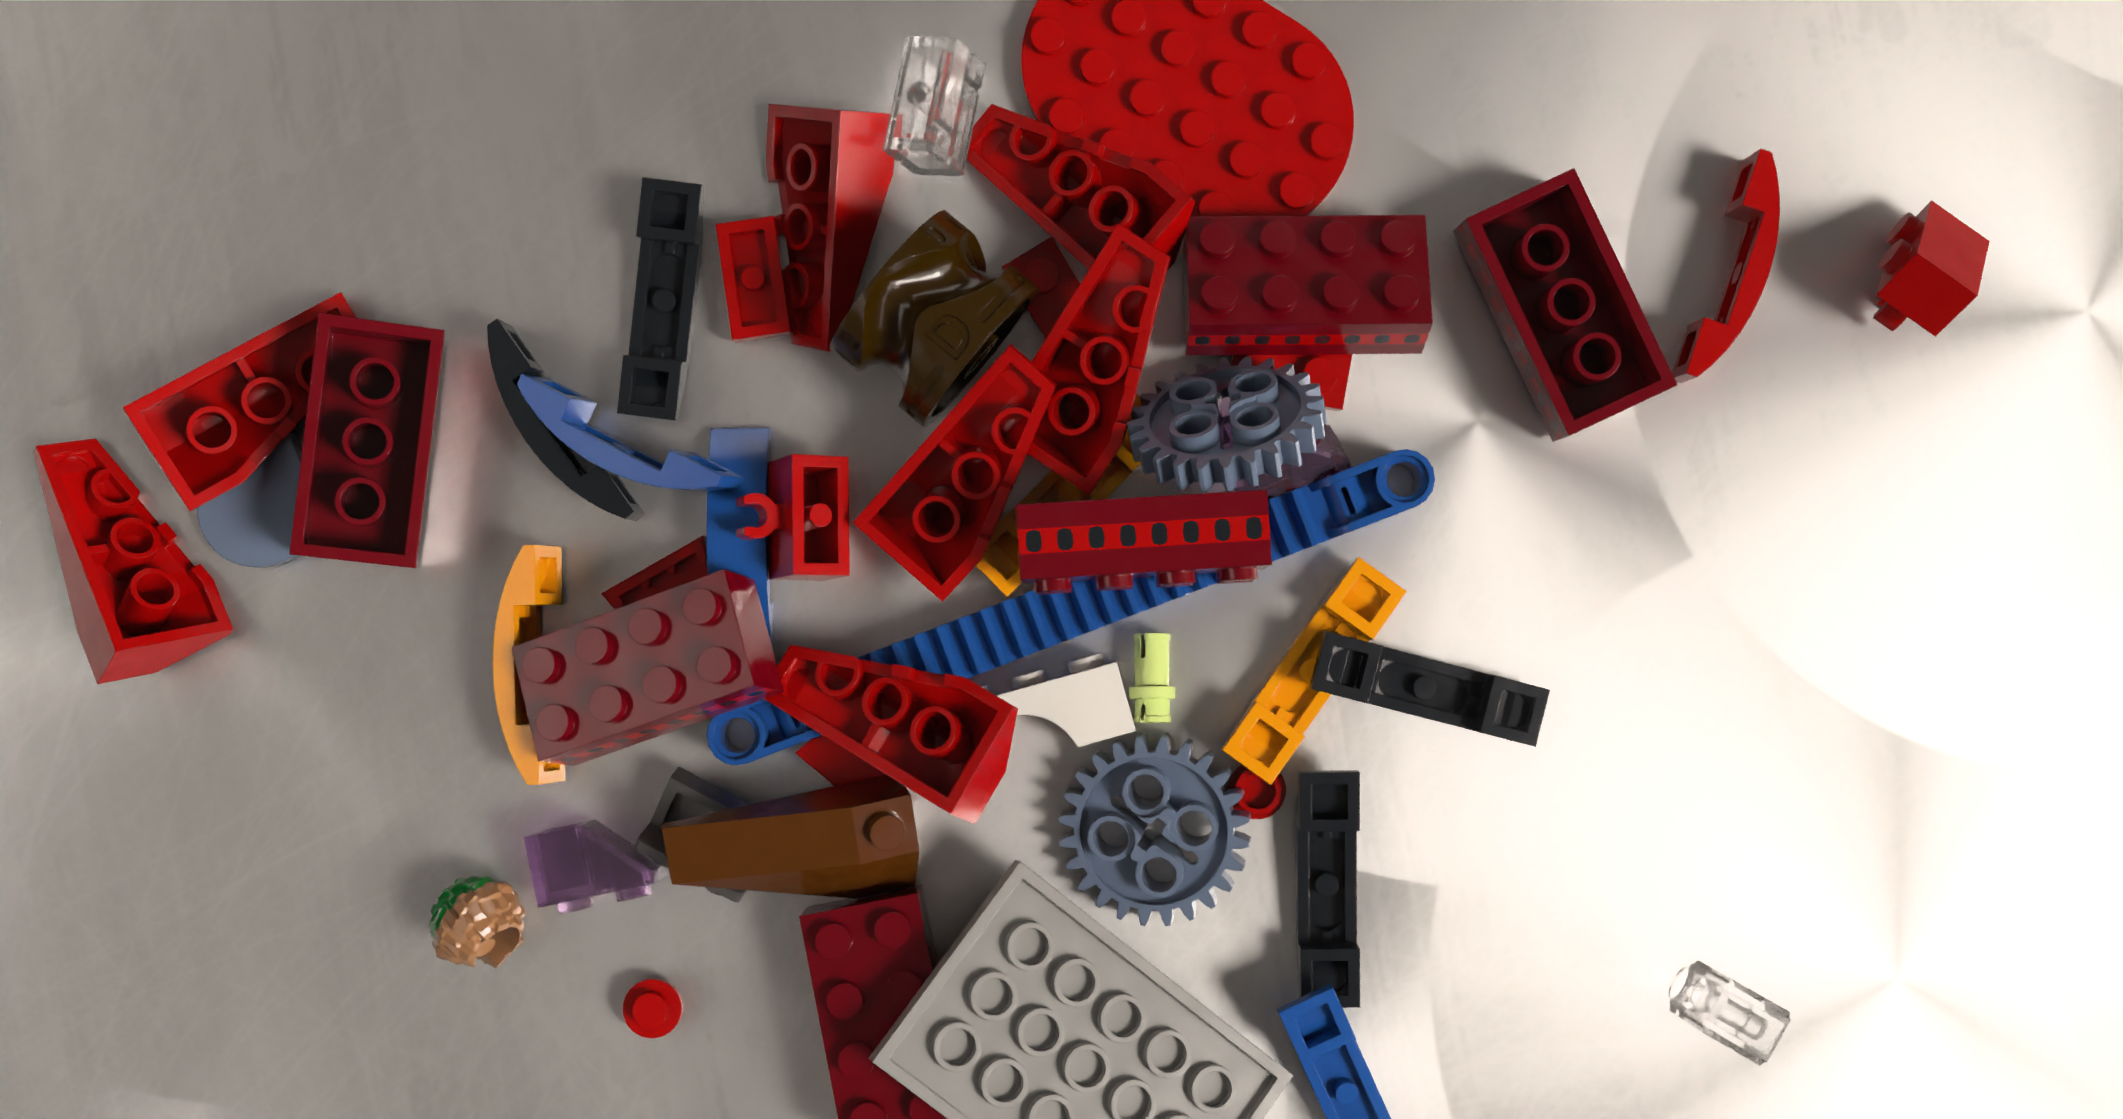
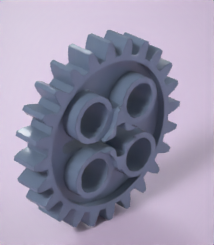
(1270, 420)
(1123, 870)

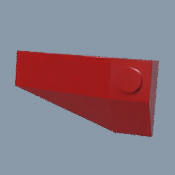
(1078, 185)
(831, 200)
(1098, 359)
(234, 410)
(954, 487)
(125, 576)
(911, 724)

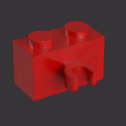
(1929, 270)
(803, 517)

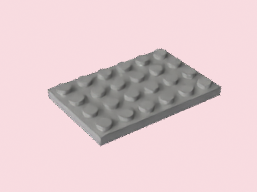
(1066, 1022)

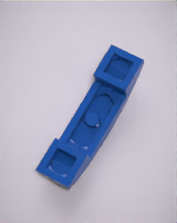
(568, 417)
(746, 454)
(1332, 1056)

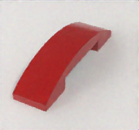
(1757, 203)

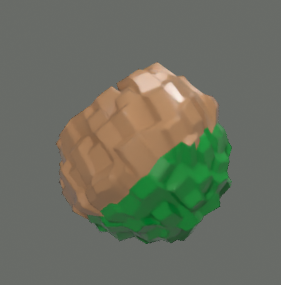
(477, 921)

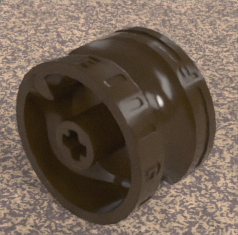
(933, 316)

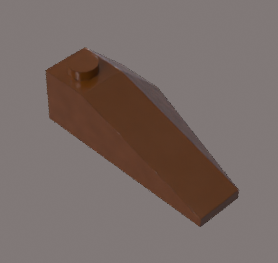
(816, 843)

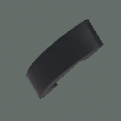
(664, 299)
(598, 486)
(1429, 688)
(1327, 883)

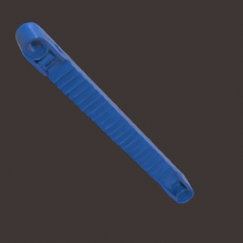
(1041, 621)

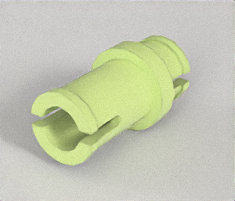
(1151, 678)

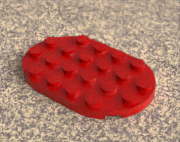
(1206, 90)

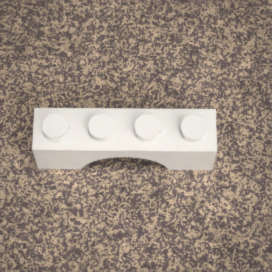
(1084, 703)

